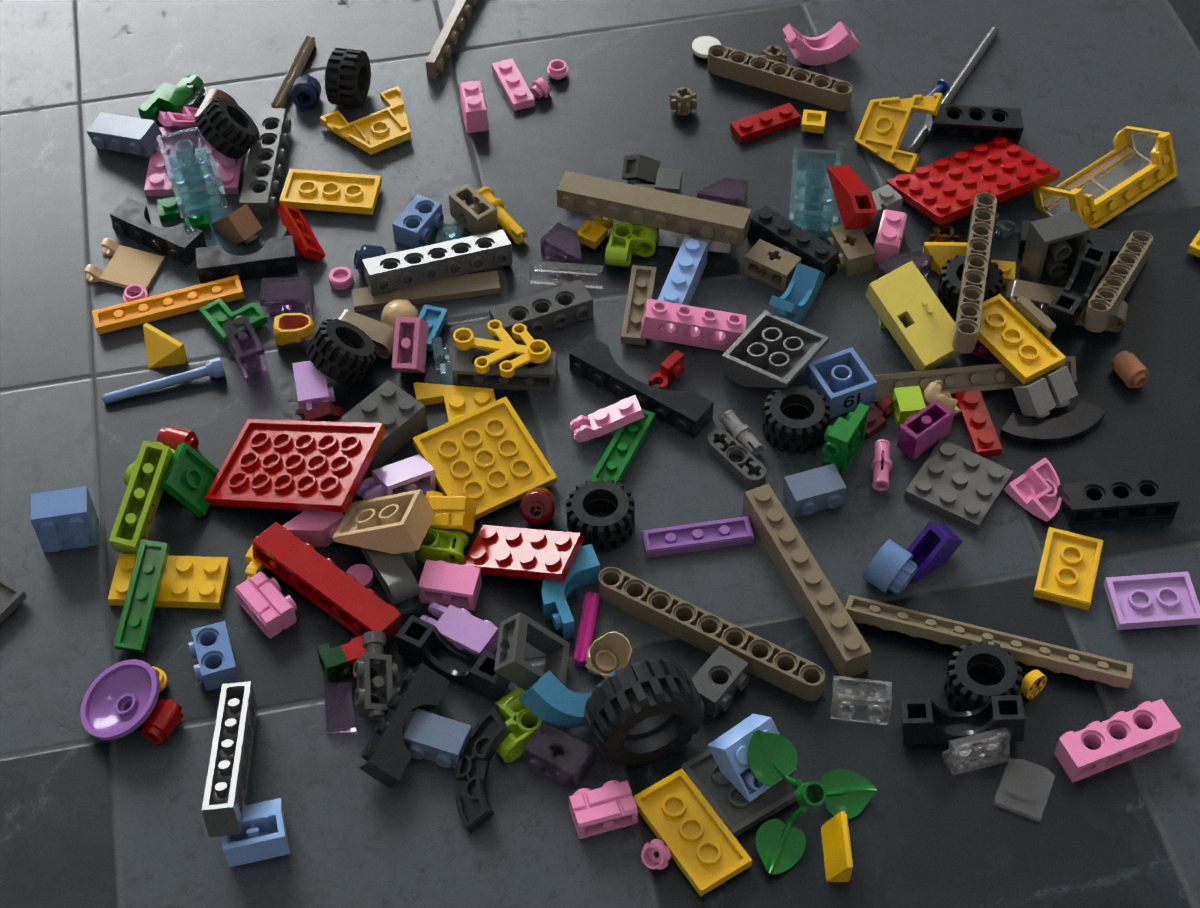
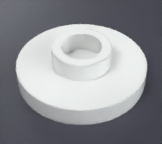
(702, 44)

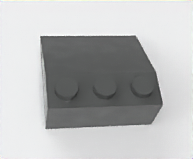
(771, 352)

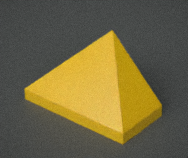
(942, 252)
(162, 349)

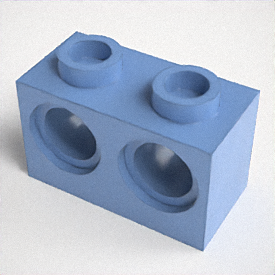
(418, 222)
(213, 656)

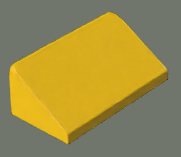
(837, 848)

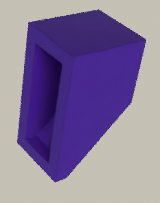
(932, 548)

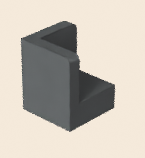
(640, 168)

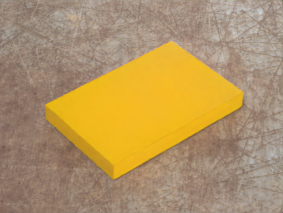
(1068, 568)

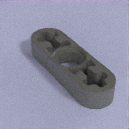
(739, 469)

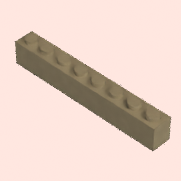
(654, 208)
(807, 582)

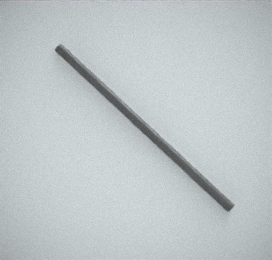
(953, 90)

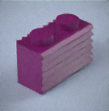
(924, 429)

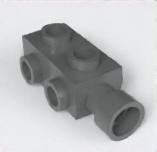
(381, 686)

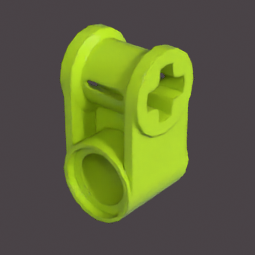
(442, 546)

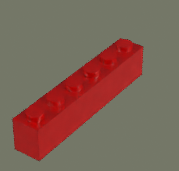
(324, 583)

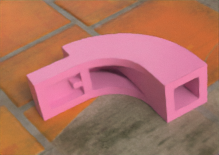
(821, 49)

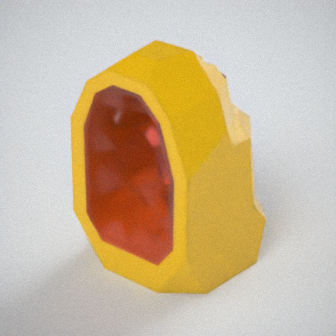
(292, 328)

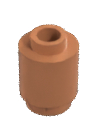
(1130, 369)

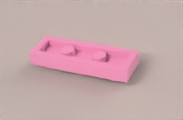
(513, 84)

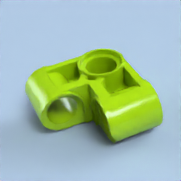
(629, 240)
(517, 719)

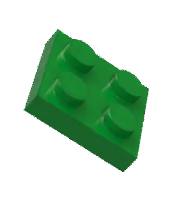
(189, 479)

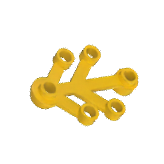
(533, 350)

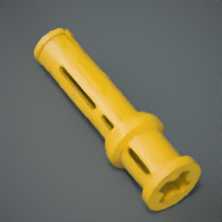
(503, 217)

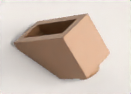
(239, 225)

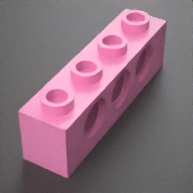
(691, 325)
(1081, 762)

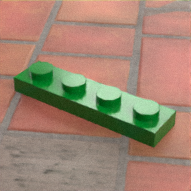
(623, 449)
(142, 596)

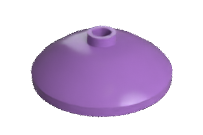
(120, 699)

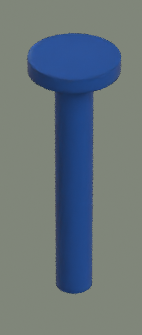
(942, 85)

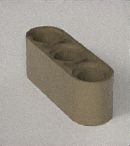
(379, 332)

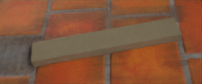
(441, 290)

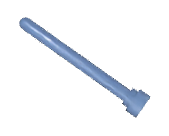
(213, 369)

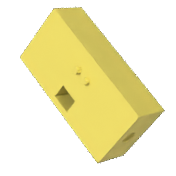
(914, 316)

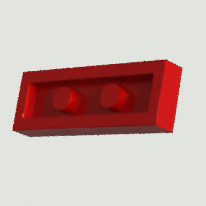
(765, 122)
(301, 232)
(978, 424)

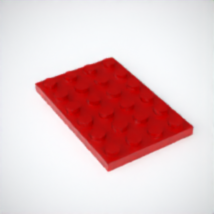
(949, 185)
(296, 465)

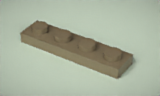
(640, 288)

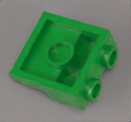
(845, 438)

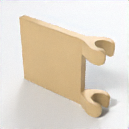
(126, 266)

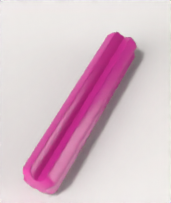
(586, 628)

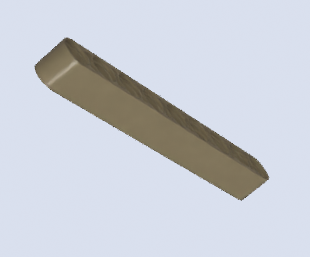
(974, 273)
(619, 587)

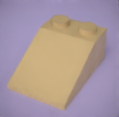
(387, 523)

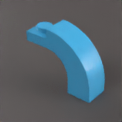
(799, 295)
(555, 593)
(556, 703)

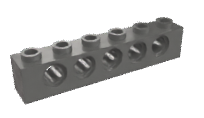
(265, 163)
(437, 262)
(230, 760)

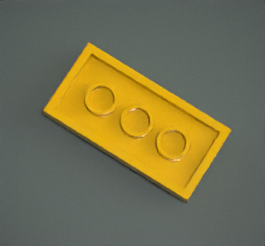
(331, 191)
(1016, 341)
(185, 582)
(692, 831)

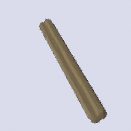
(294, 71)

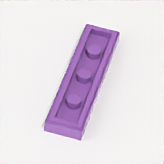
(697, 536)

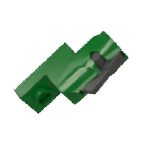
(173, 98)

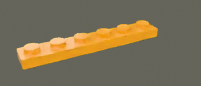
(166, 304)

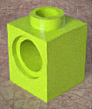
(906, 403)

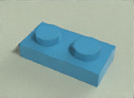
(436, 319)

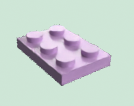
(1152, 600)

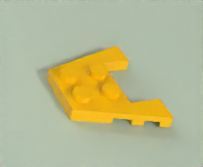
(886, 125)
(376, 130)
(457, 399)

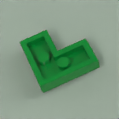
(169, 211)
(218, 313)

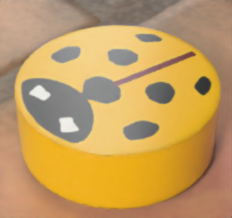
(1033, 684)

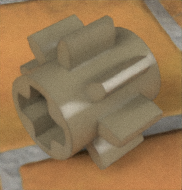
(774, 53)
(683, 101)

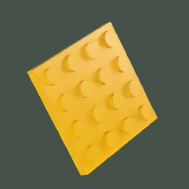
(486, 457)

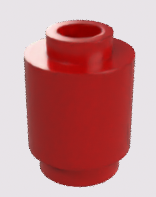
(173, 436)
(162, 721)

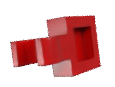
(670, 369)

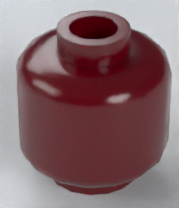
(533, 500)

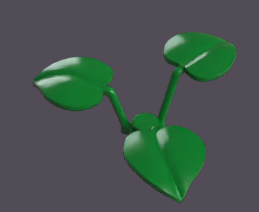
(841, 790)

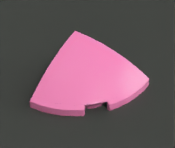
(184, 119)
(1037, 490)

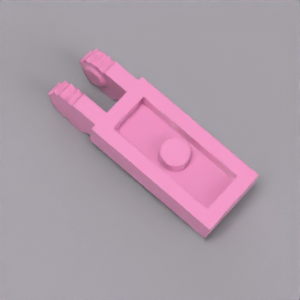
(606, 419)

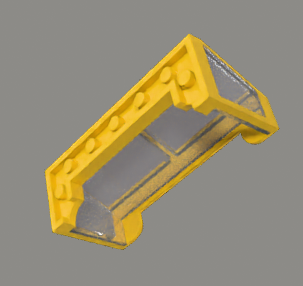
(1116, 181)

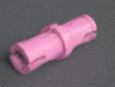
(881, 477)

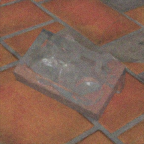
(861, 700)
(978, 751)

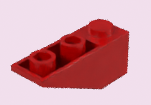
(852, 197)

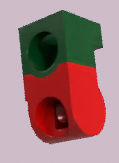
(340, 660)

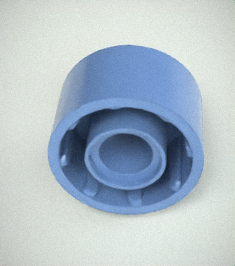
(891, 568)

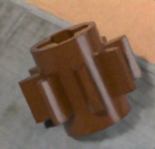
(943, 233)

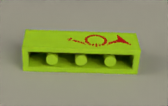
(141, 498)

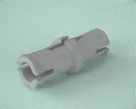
(741, 432)

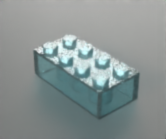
(191, 172)
(811, 191)

